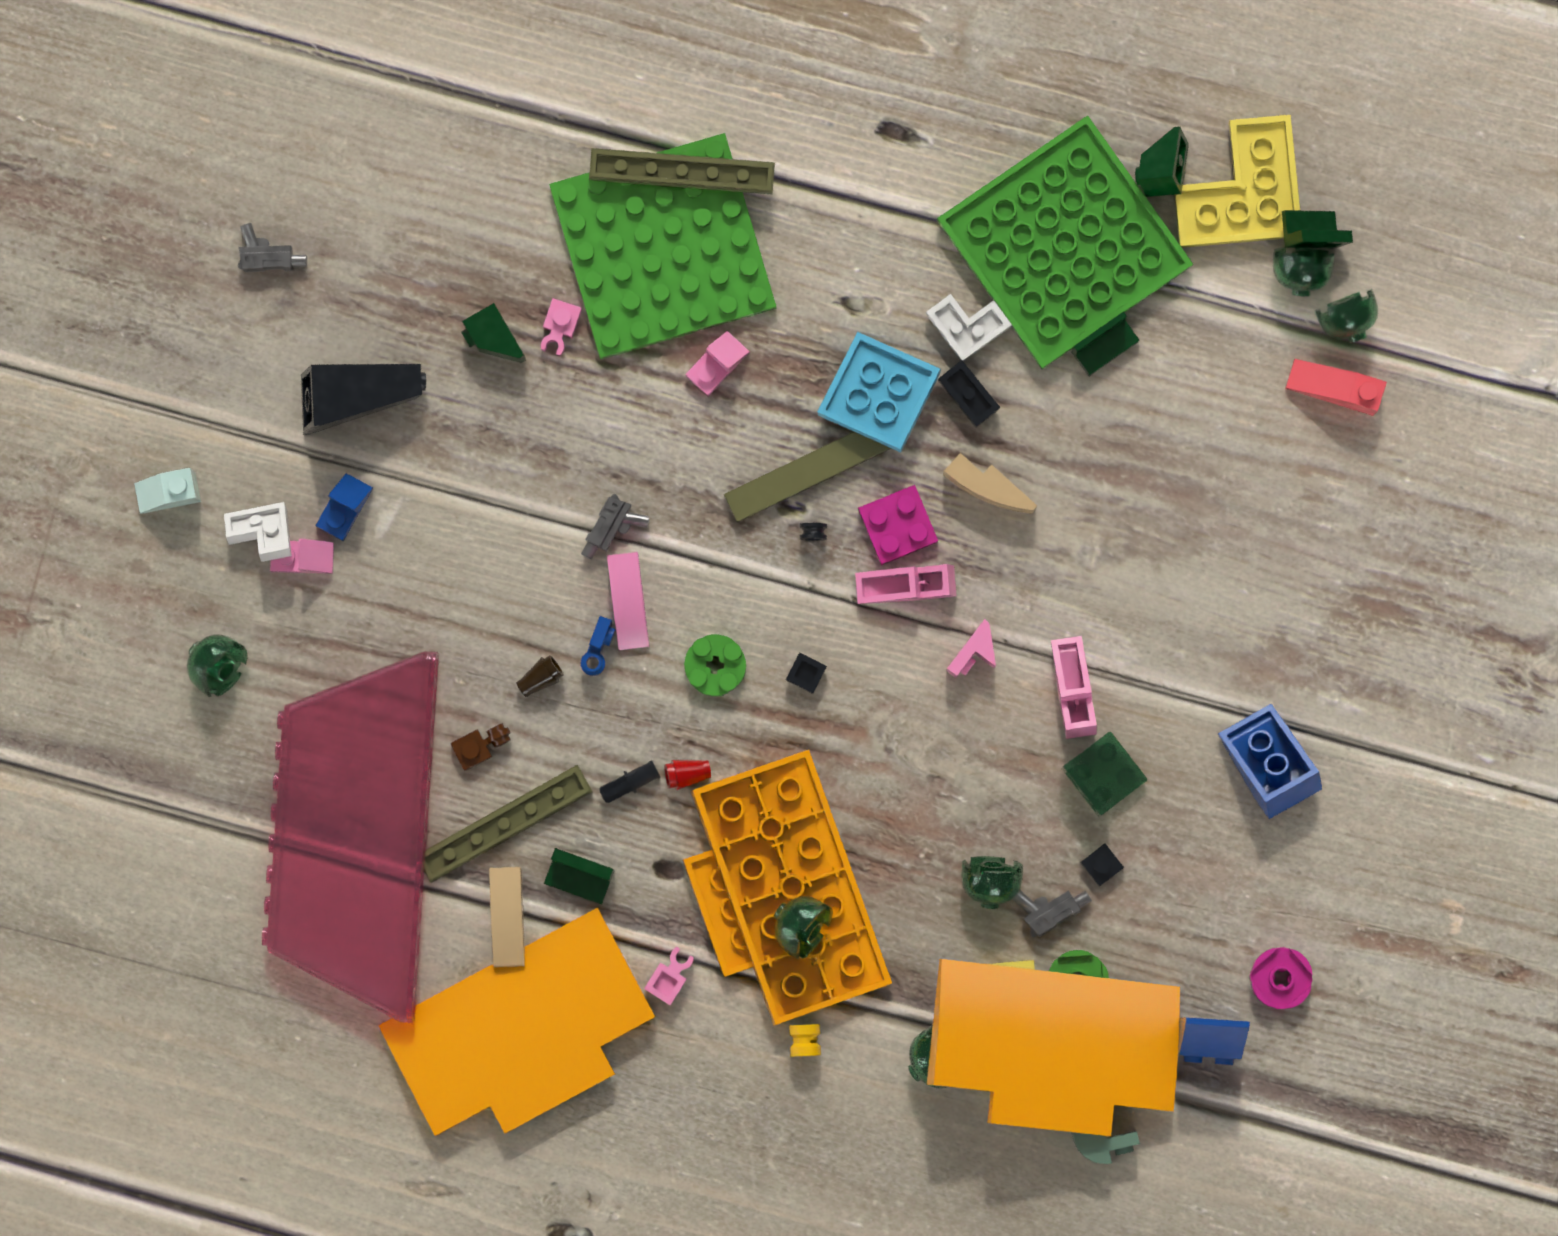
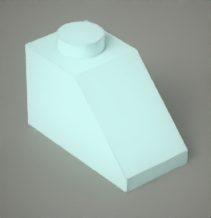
(167, 490)

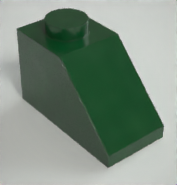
(1163, 165)
(492, 335)

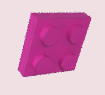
(898, 525)

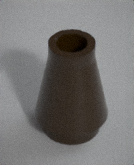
(542, 675)

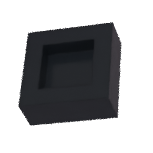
(806, 673)
(1102, 864)

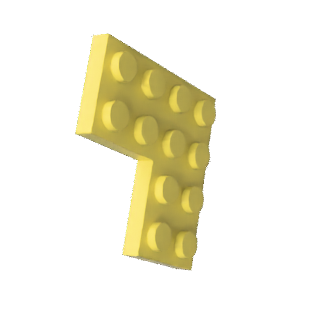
(1253, 201)

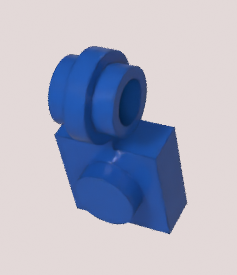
(601, 636)

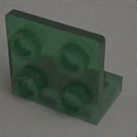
(1104, 774)

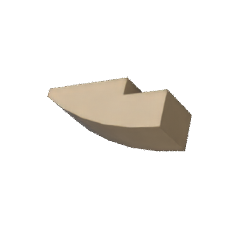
(988, 486)
(507, 916)

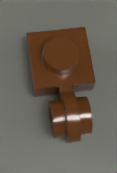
(473, 749)

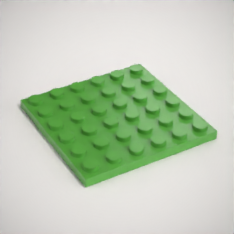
(1064, 241)
(661, 256)

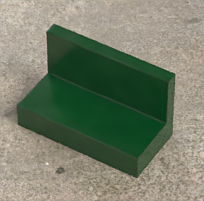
(1313, 230)
(1105, 344)
(579, 876)

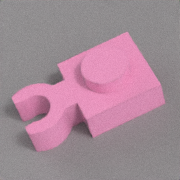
(561, 322)
(667, 981)

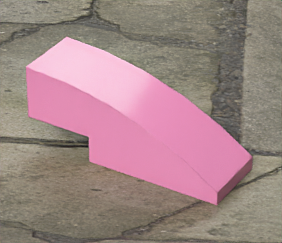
(906, 584)
(628, 601)
(1074, 687)

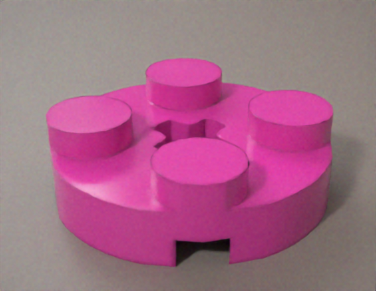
(1282, 960)

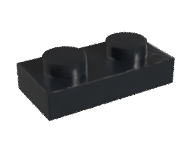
(968, 393)

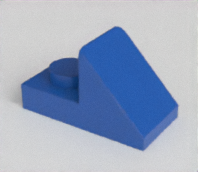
(344, 506)

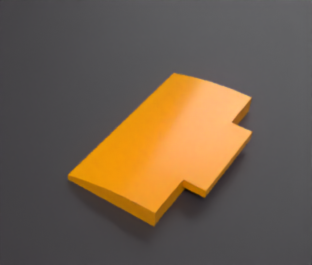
(767, 846)
(521, 1032)
(1054, 1044)

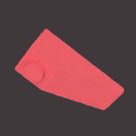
(1337, 386)

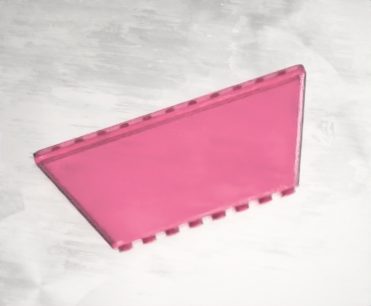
(355, 833)

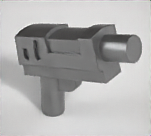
(260, 256)
(613, 519)
(1045, 915)

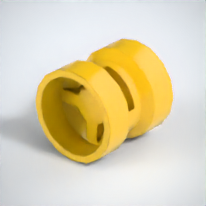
(805, 1040)

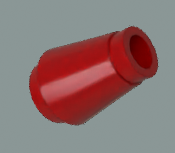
(686, 773)

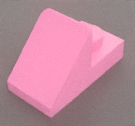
(717, 363)
(306, 557)
(978, 644)

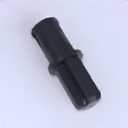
(629, 782)

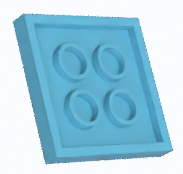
(879, 392)

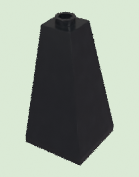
(351, 391)

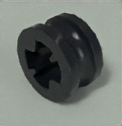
(813, 531)

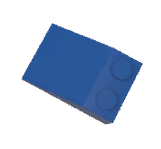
(1271, 761)
(1212, 1038)

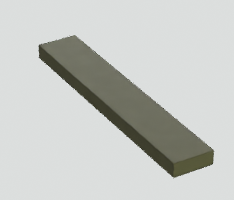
(682, 171)
(802, 474)
(505, 823)

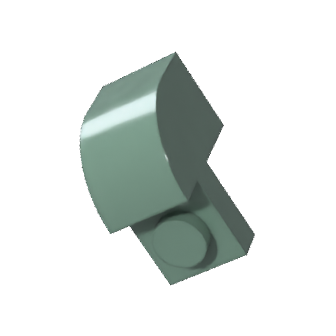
(1097, 1147)

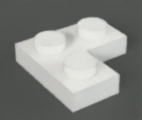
(964, 333)
(265, 524)

